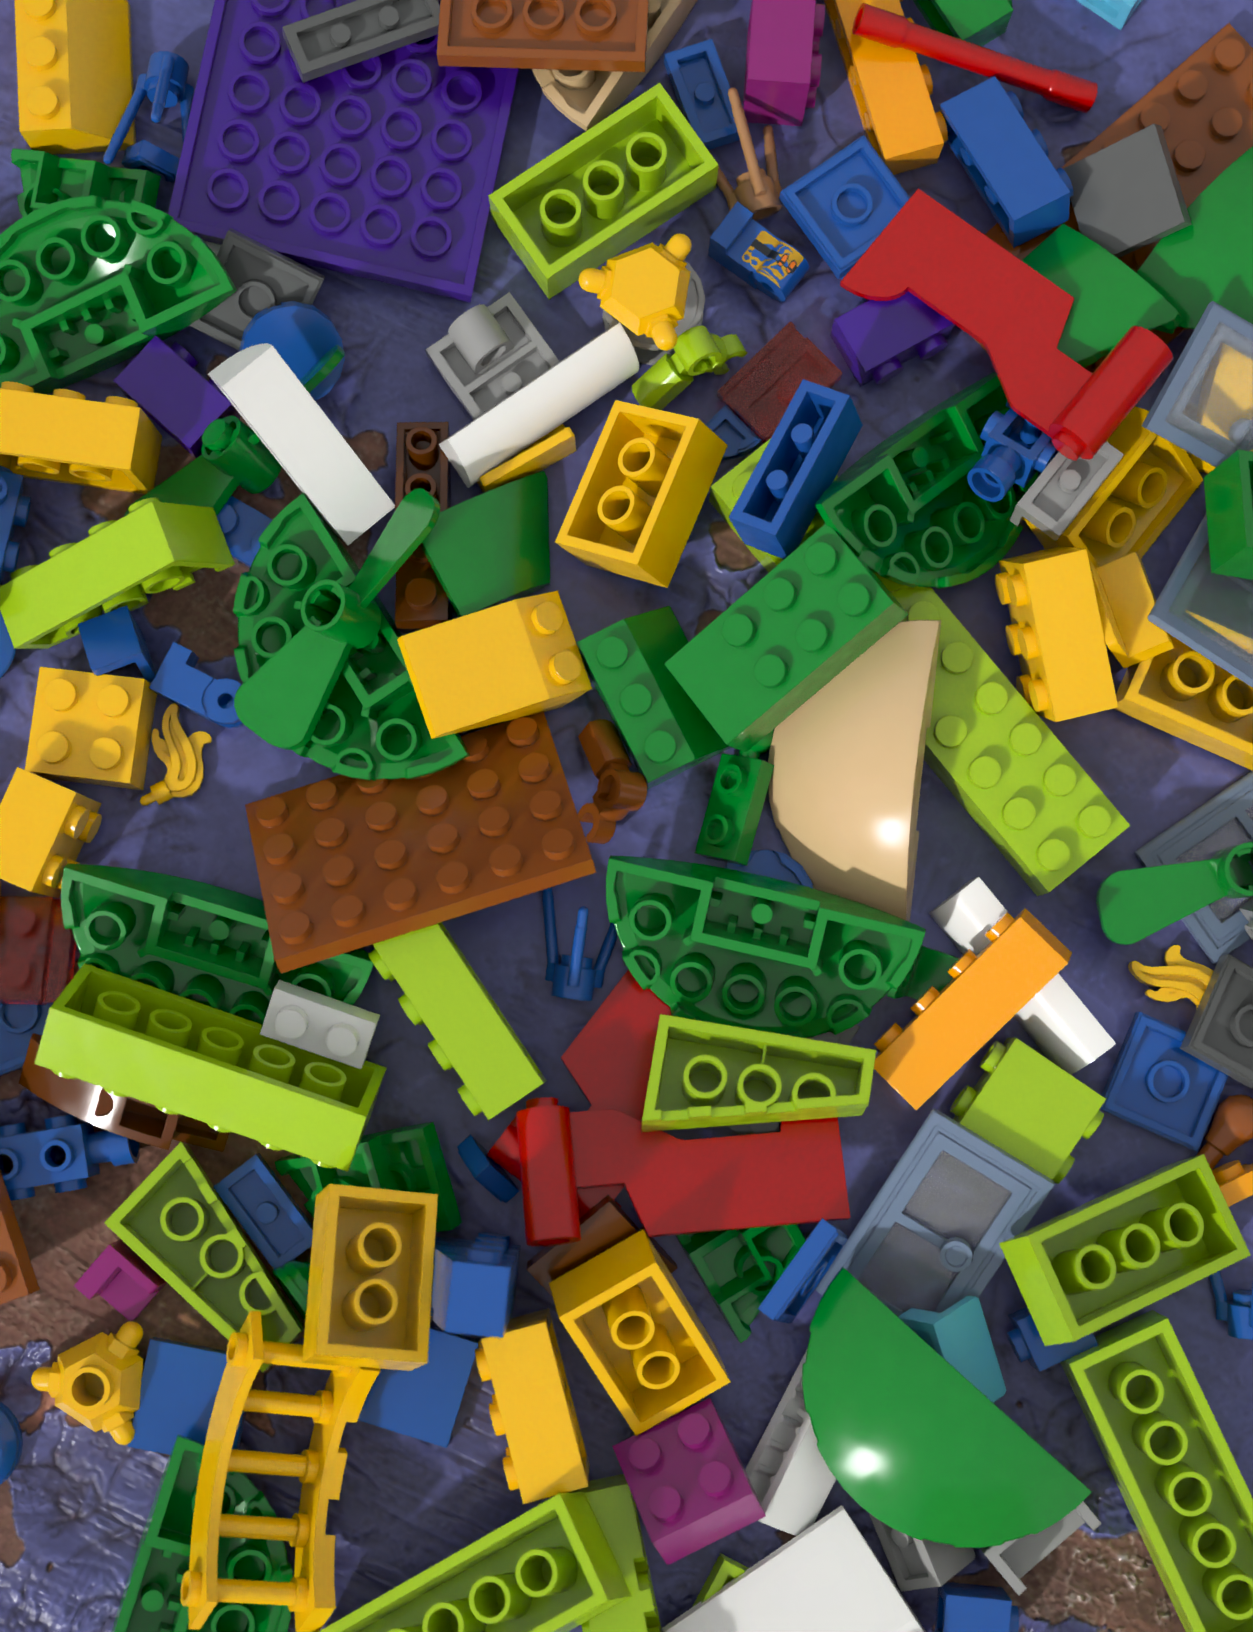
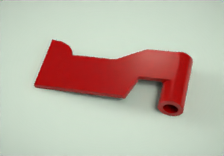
(1015, 318)
(609, 1066)
(675, 1181)

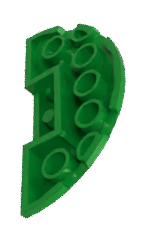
(1213, 254)
(95, 286)
(911, 500)
(373, 714)
(191, 940)
(754, 946)
(918, 1435)
(163, 1556)

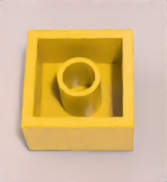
(91, 728)
(43, 831)

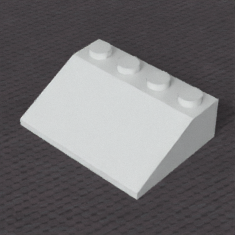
(810, 1584)

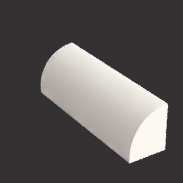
(542, 405)
(302, 440)
(1055, 1015)
(788, 1466)

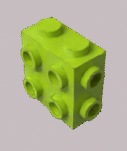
(1029, 1108)

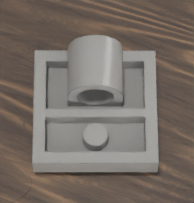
(490, 354)

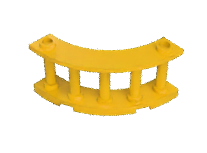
(317, 1468)

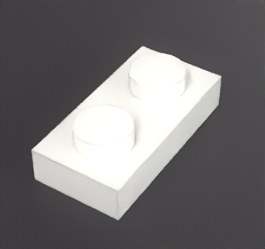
(319, 1024)

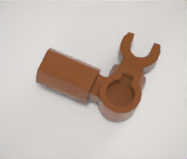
(617, 788)

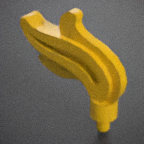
(182, 758)
(1175, 980)

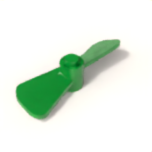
(232, 457)
(294, 685)
(1151, 898)

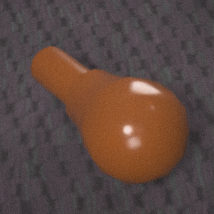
(1229, 1129)

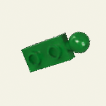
(736, 805)

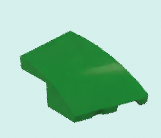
(55, 178)
(1105, 294)
(493, 545)
(389, 1159)
(741, 1267)

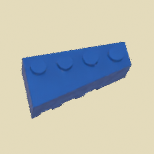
(474, 1284)

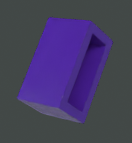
(886, 334)
(174, 393)

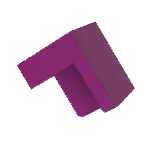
(121, 1280)

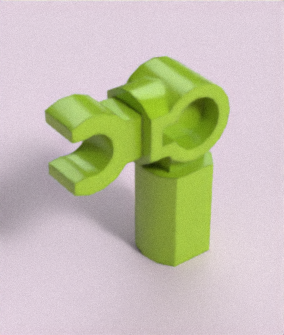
(694, 354)

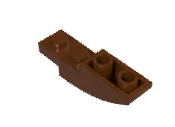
(421, 464)
(114, 1113)

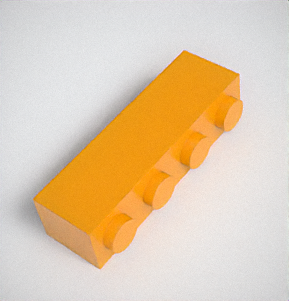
(889, 91)
(970, 1007)

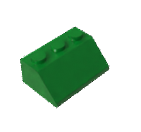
(643, 698)

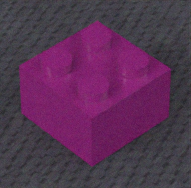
(782, 60)
(688, 1481)

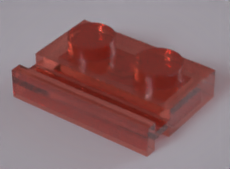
(771, 378)
(34, 950)

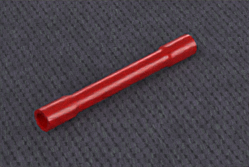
(899, 32)

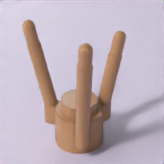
(755, 188)

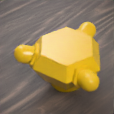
(645, 288)
(98, 1381)

